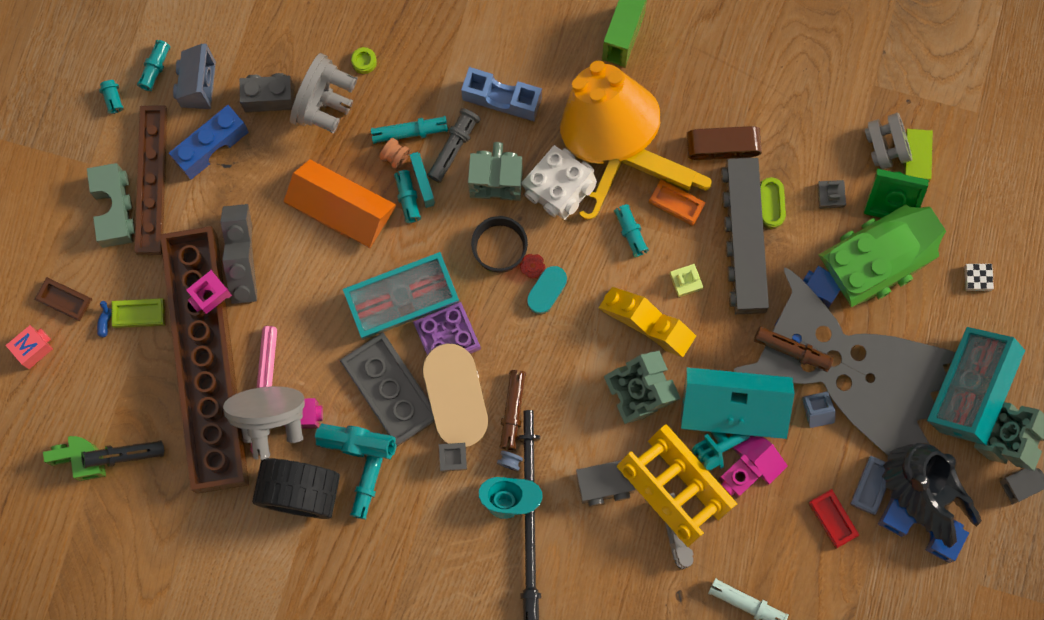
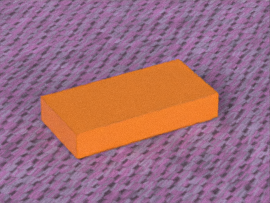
(677, 202)

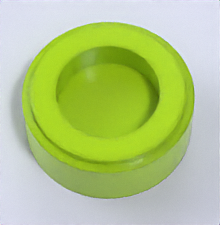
(363, 60)

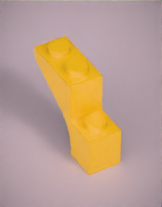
(647, 319)

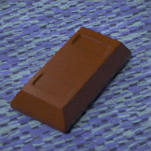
(63, 299)

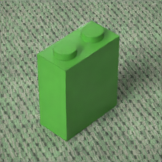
(623, 31)

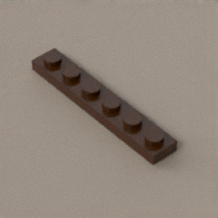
(151, 180)

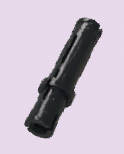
(91, 458)

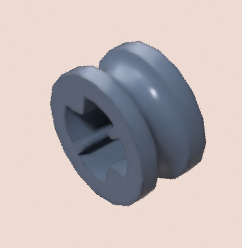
(510, 460)

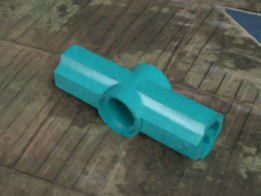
(355, 441)

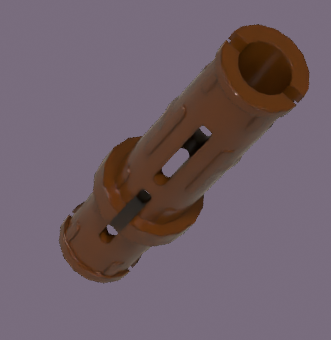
(787, 346)
(512, 410)

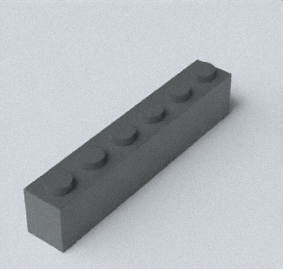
(746, 236)

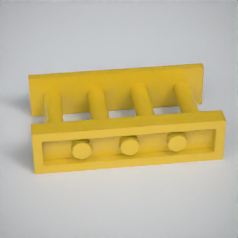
(693, 474)

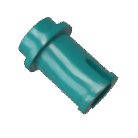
(111, 96)

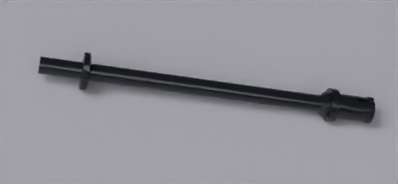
(530, 593)

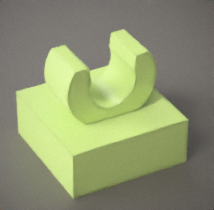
(686, 280)

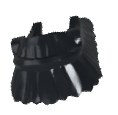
(924, 484)

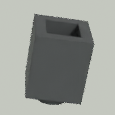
(1023, 484)

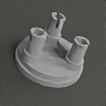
(316, 92)
(264, 409)

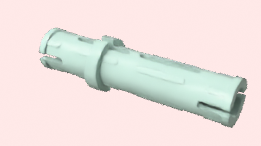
(745, 602)

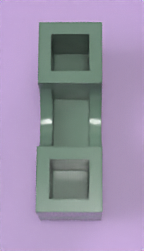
(114, 226)

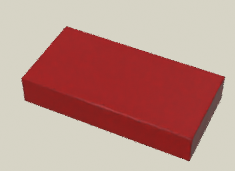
(833, 519)

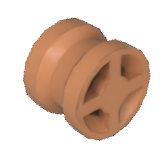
(394, 153)

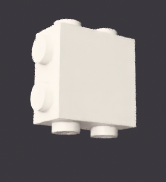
(559, 182)

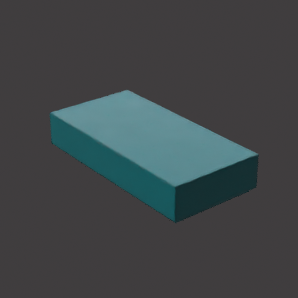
(422, 179)

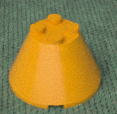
(608, 115)

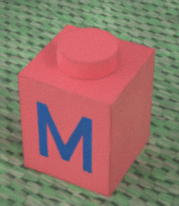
(30, 346)

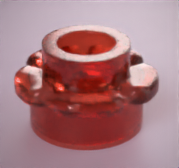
(528, 270)

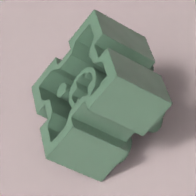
(495, 174)
(642, 387)
(1015, 437)

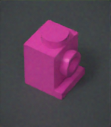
(206, 284)
(742, 466)

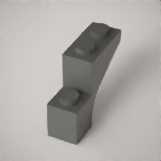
(238, 253)

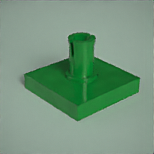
(893, 191)

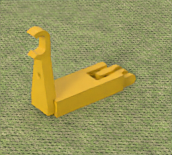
(652, 165)

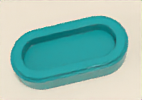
(547, 290)

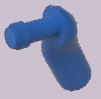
(102, 324)

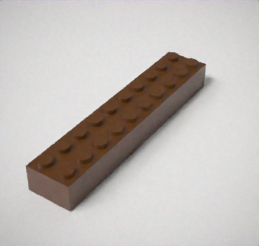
(203, 364)

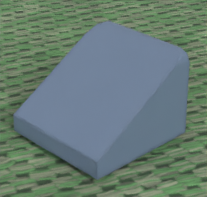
(819, 409)

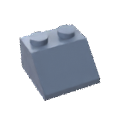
(195, 78)

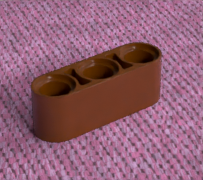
(724, 143)

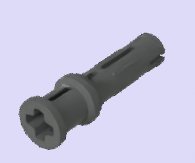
(458, 135)

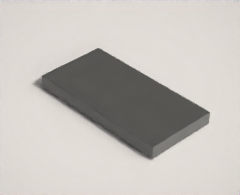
(389, 388)

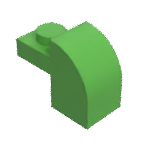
(62, 454)

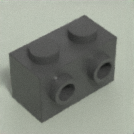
(267, 93)
(602, 483)

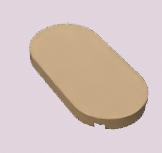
(455, 394)

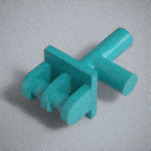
(711, 453)

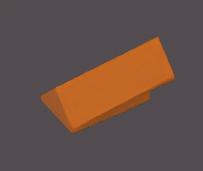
(338, 203)

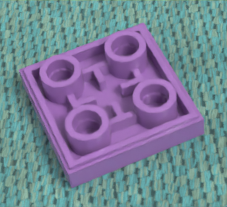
(445, 327)

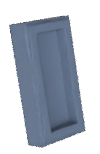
(870, 487)

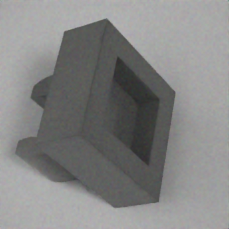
(831, 194)
(452, 457)

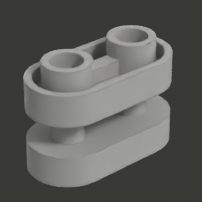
(876, 133)

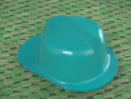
(509, 496)

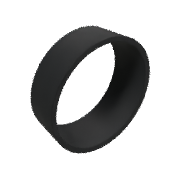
(499, 221)

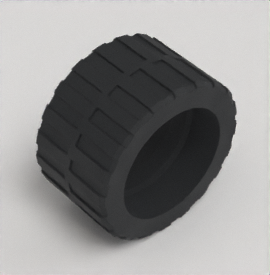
(296, 488)

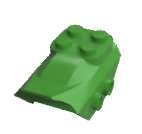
(884, 253)

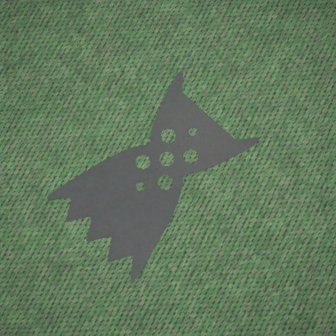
(901, 367)

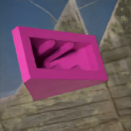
(763, 456)

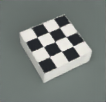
(978, 277)

